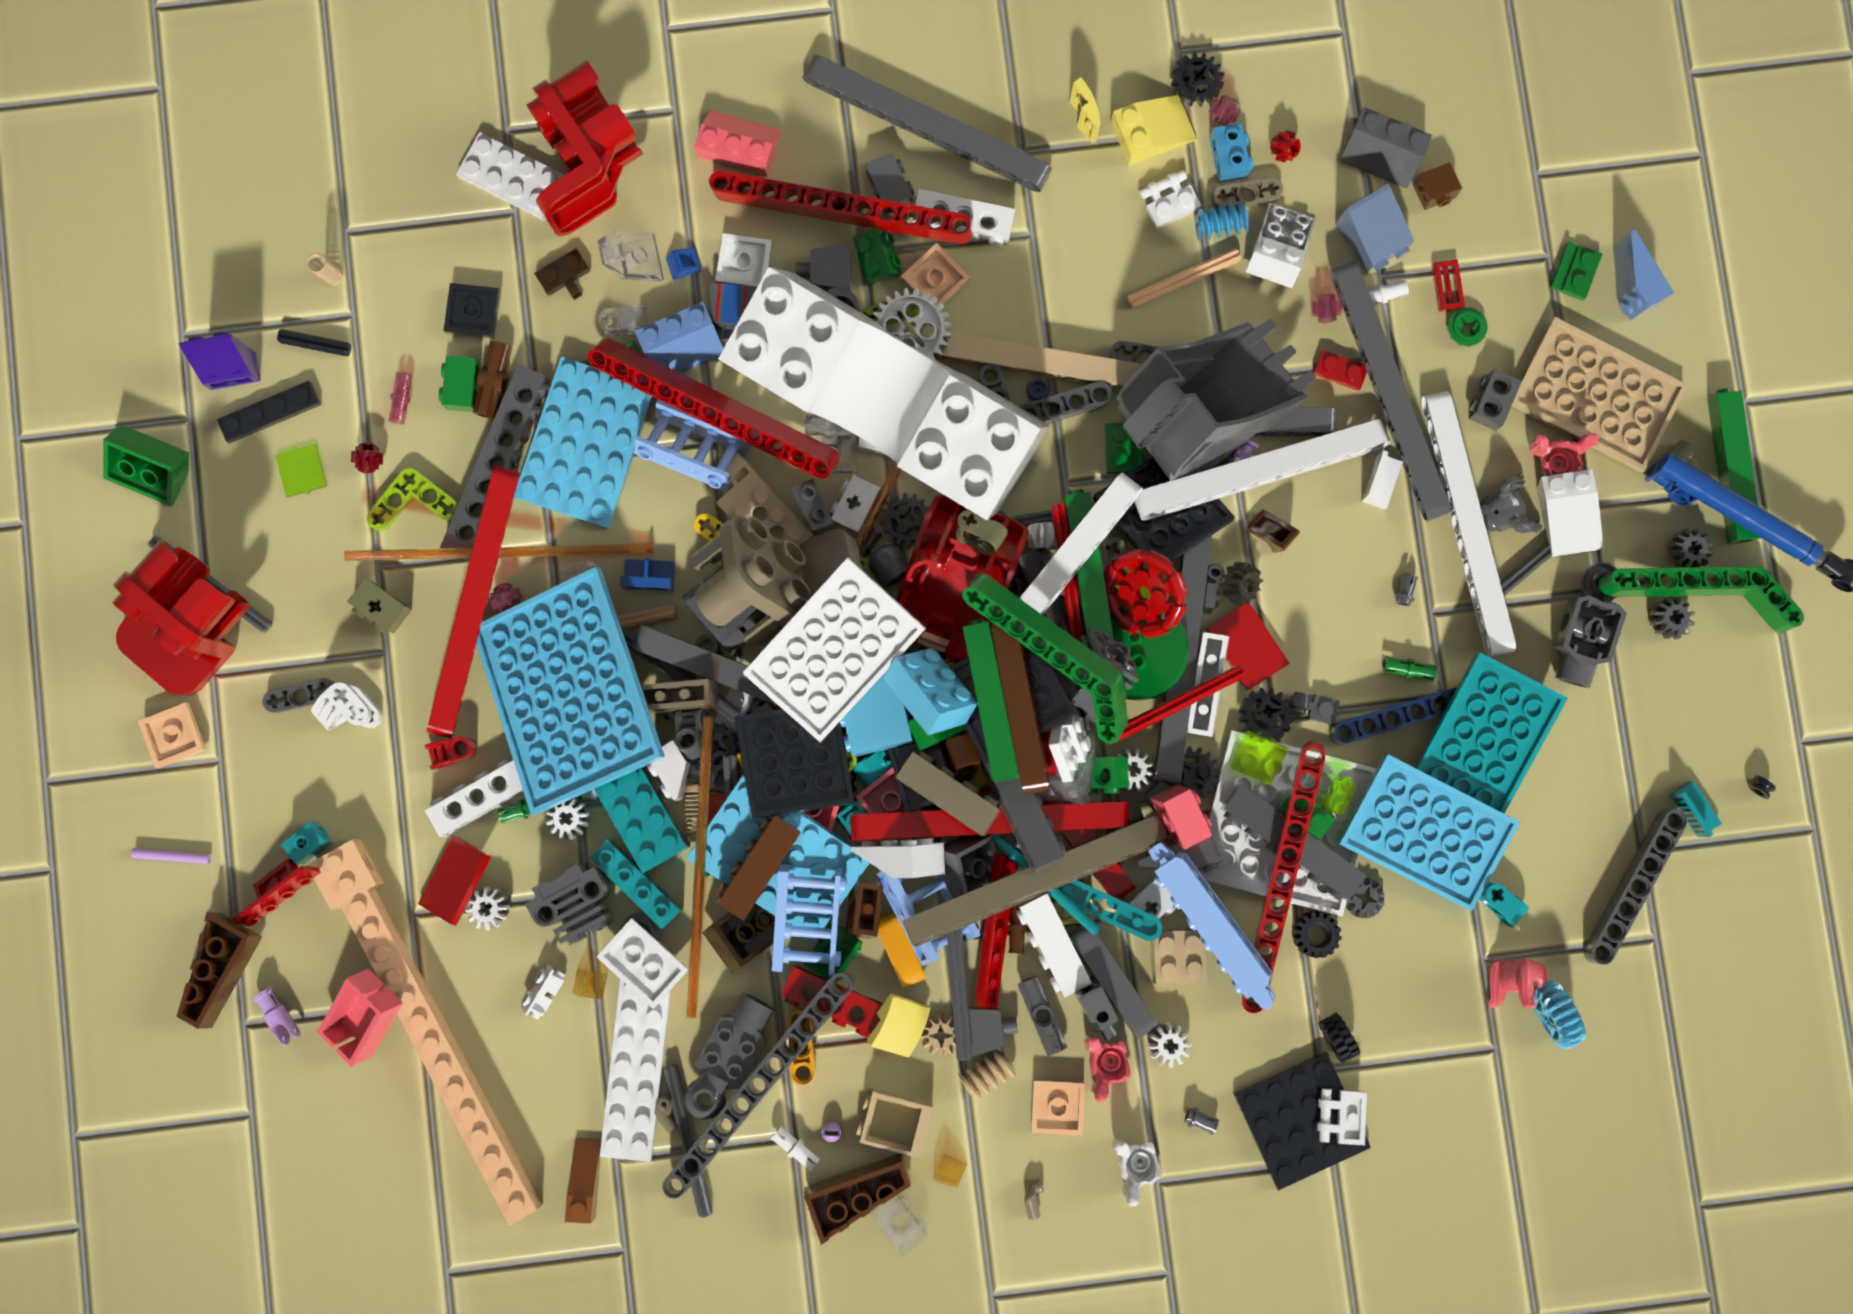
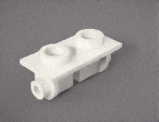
(545, 982)

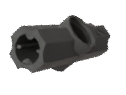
(1048, 1031)

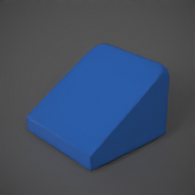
(682, 263)

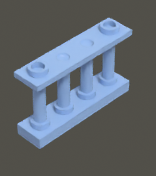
(692, 467)
(786, 905)
(903, 908)

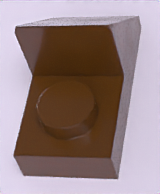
(1273, 531)

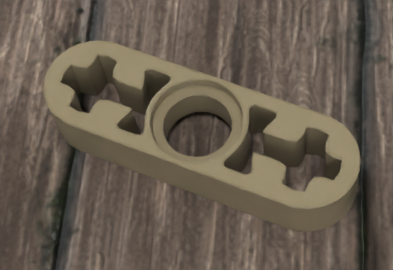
(1266, 197)

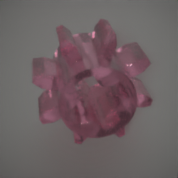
(1224, 110)
(1326, 308)
(505, 597)

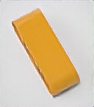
(900, 951)
(804, 1059)

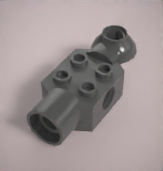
(1588, 630)
(728, 1055)

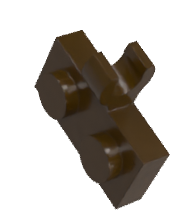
(563, 274)

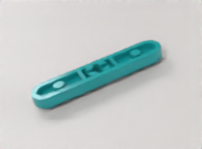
(1125, 916)

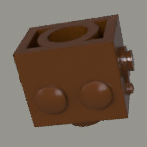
(1437, 186)

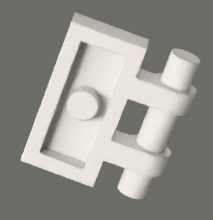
(1173, 206)
(1351, 1116)

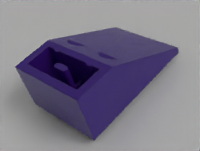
(221, 360)

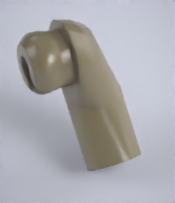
(663, 1113)
(1030, 1198)

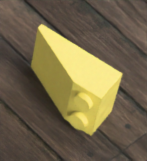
(1151, 128)

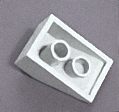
(1571, 512)

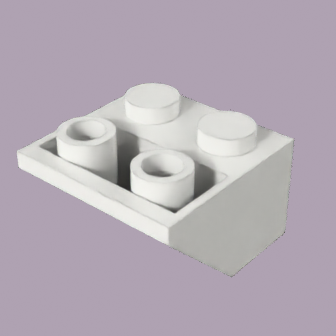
(672, 771)

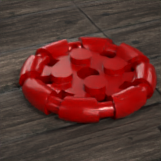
(1159, 588)

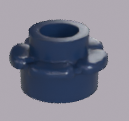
(1037, 384)

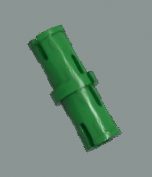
(1409, 668)

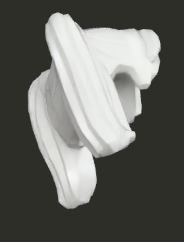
(1136, 1173)

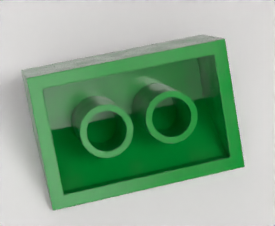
(144, 464)

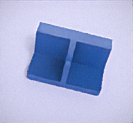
(648, 575)

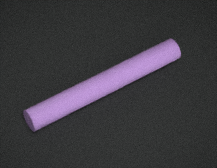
(171, 855)

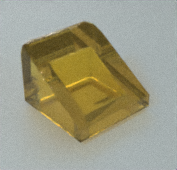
(589, 984)
(949, 1171)

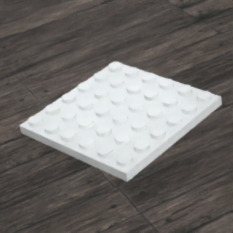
(1246, 860)

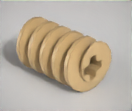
(988, 1074)

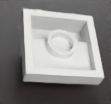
(1069, 746)

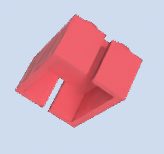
(360, 1012)

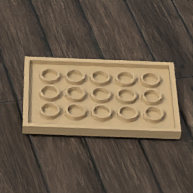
(1598, 389)

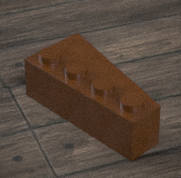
(757, 866)
(216, 970)
(853, 1194)

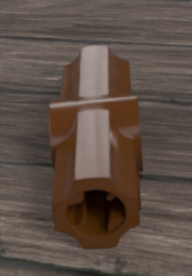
(492, 379)

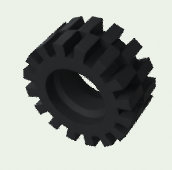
(1332, 934)
(1339, 1037)

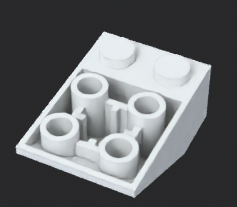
(1280, 245)
(904, 856)

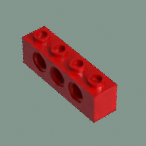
(794, 996)

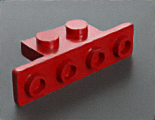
(274, 889)

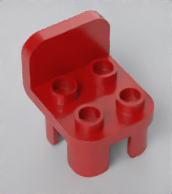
(590, 140)
(944, 567)
(175, 619)

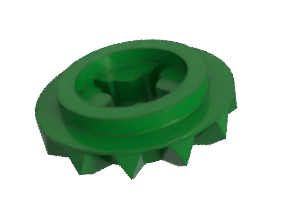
(1467, 315)

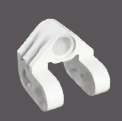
(348, 705)

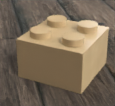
(1178, 957)

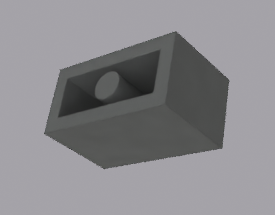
(887, 179)

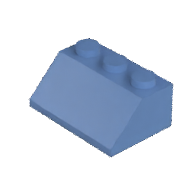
(681, 339)

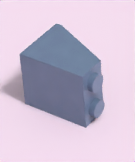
(1376, 229)

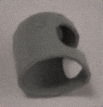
(888, 565)

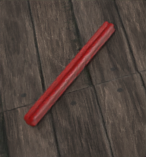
(1071, 591)
(1182, 701)

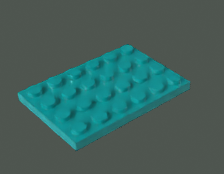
(1490, 732)

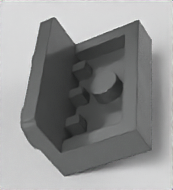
(812, 506)

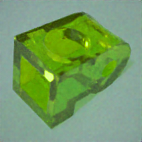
(1340, 793)

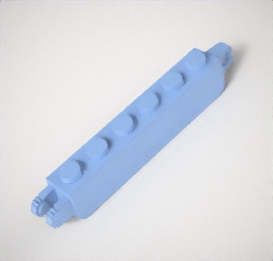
(1214, 923)

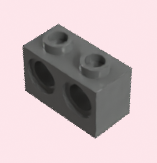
(1497, 401)

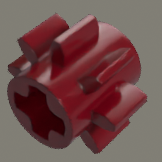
(367, 457)

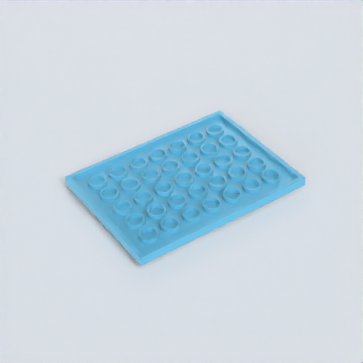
(567, 691)

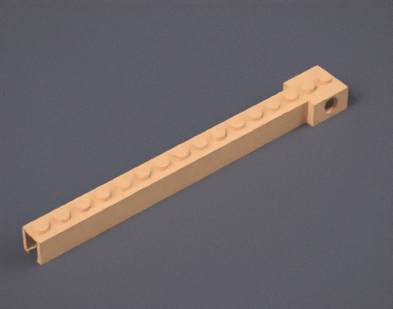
(350, 883)

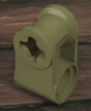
(981, 534)

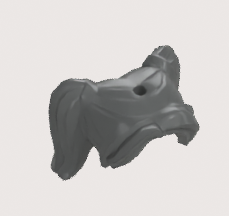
(1510, 508)

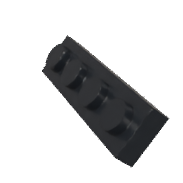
(268, 412)

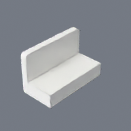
(1382, 480)

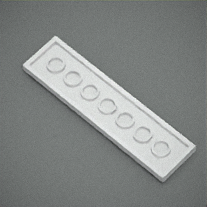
(634, 1077)

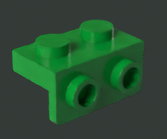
(877, 255)
(849, 947)

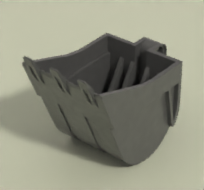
(1209, 397)

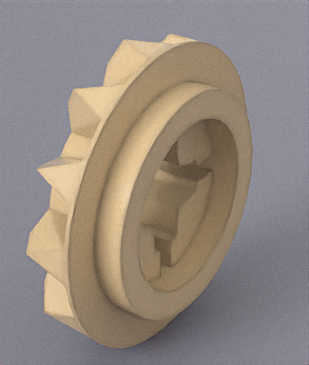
(932, 1044)

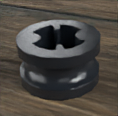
(1762, 787)

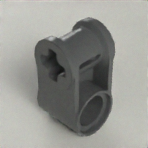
(689, 729)

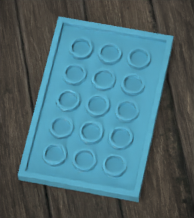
(583, 444)
(1428, 832)
(813, 855)

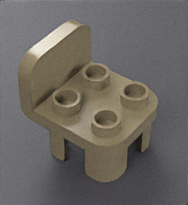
(765, 574)

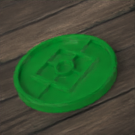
(1157, 659)

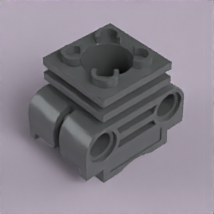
(730, 634)
(1114, 653)
(572, 903)

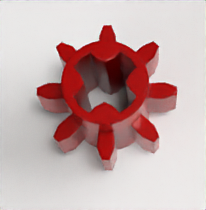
(1285, 146)

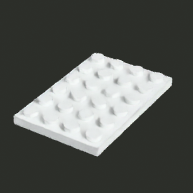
(834, 649)

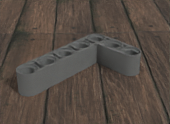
(1061, 400)

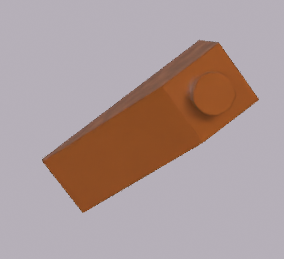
(583, 1181)

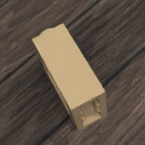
(920, 1132)

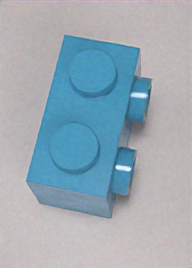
(1230, 153)

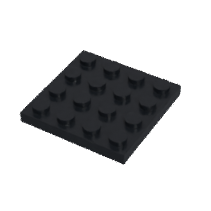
(1173, 532)
(1049, 698)
(789, 767)
(1284, 1120)

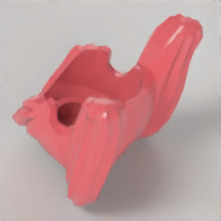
(1563, 452)
(1515, 976)
(1104, 1071)

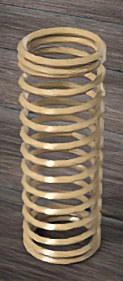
(325, 269)
(691, 788)

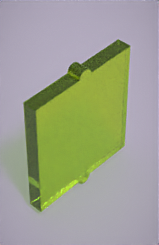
(301, 471)
(1259, 757)

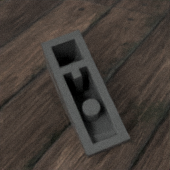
(1203, 855)

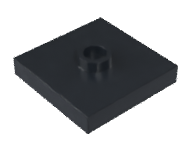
(472, 310)

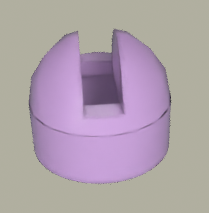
(831, 1126)

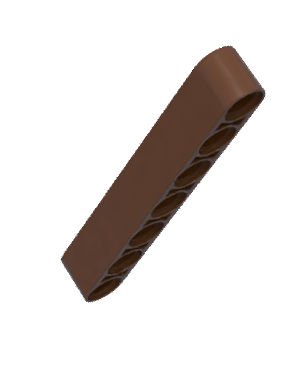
(1021, 712)

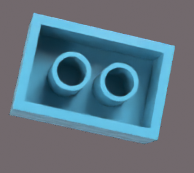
(930, 690)

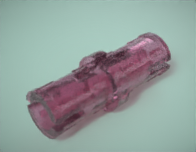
(400, 398)

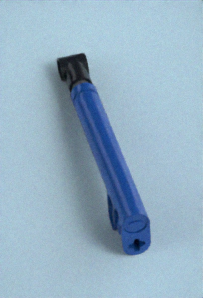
(1688, 484)

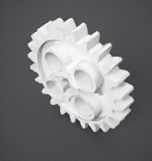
(928, 316)

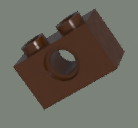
(961, 756)
(864, 910)

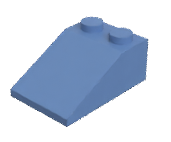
(1638, 277)

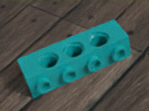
(634, 884)

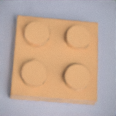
(936, 274)
(172, 735)
(1058, 1107)

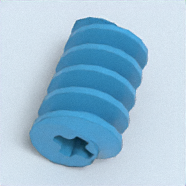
(1221, 220)

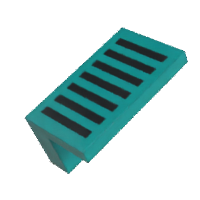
(1697, 809)

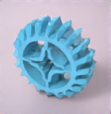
(1559, 1015)

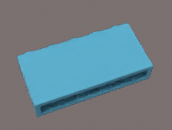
(877, 721)

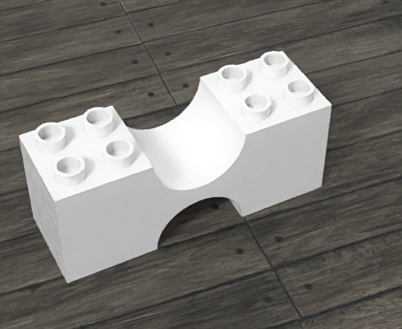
(884, 391)

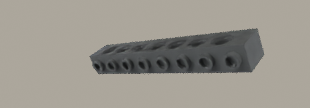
(502, 427)

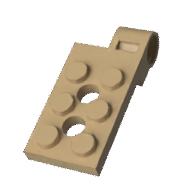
(753, 492)

